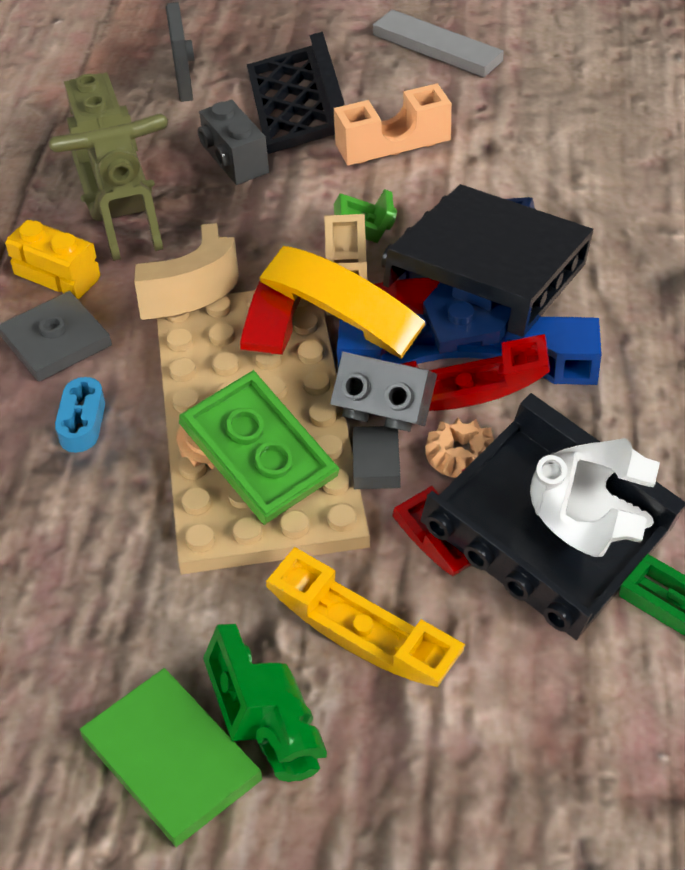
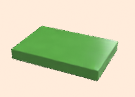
(258, 446)
(171, 756)

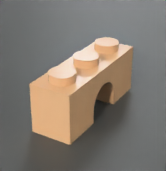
(420, 123)

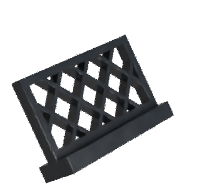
(323, 89)

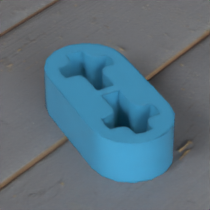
(72, 413)

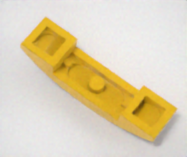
(346, 296)
(361, 626)

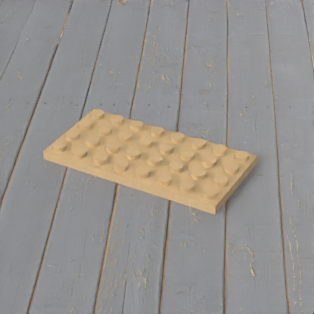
(211, 520)

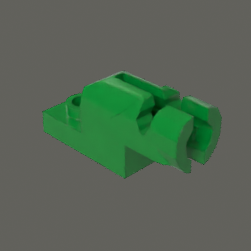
(263, 705)

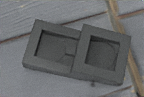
(376, 458)

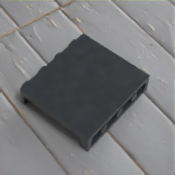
(493, 252)
(495, 525)

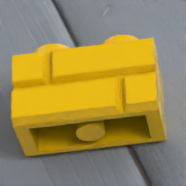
(53, 258)

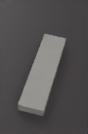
(438, 43)

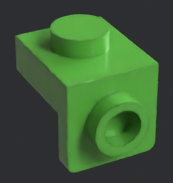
(377, 216)

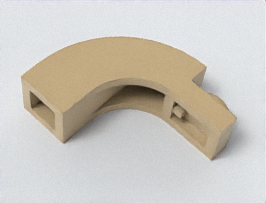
(346, 242)
(190, 280)

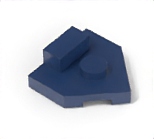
(463, 318)

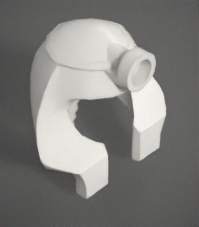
(574, 500)

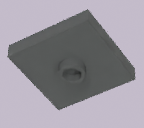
(181, 50)
(54, 335)

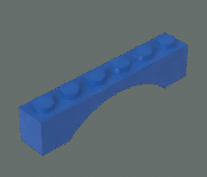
(571, 346)

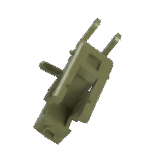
(106, 137)

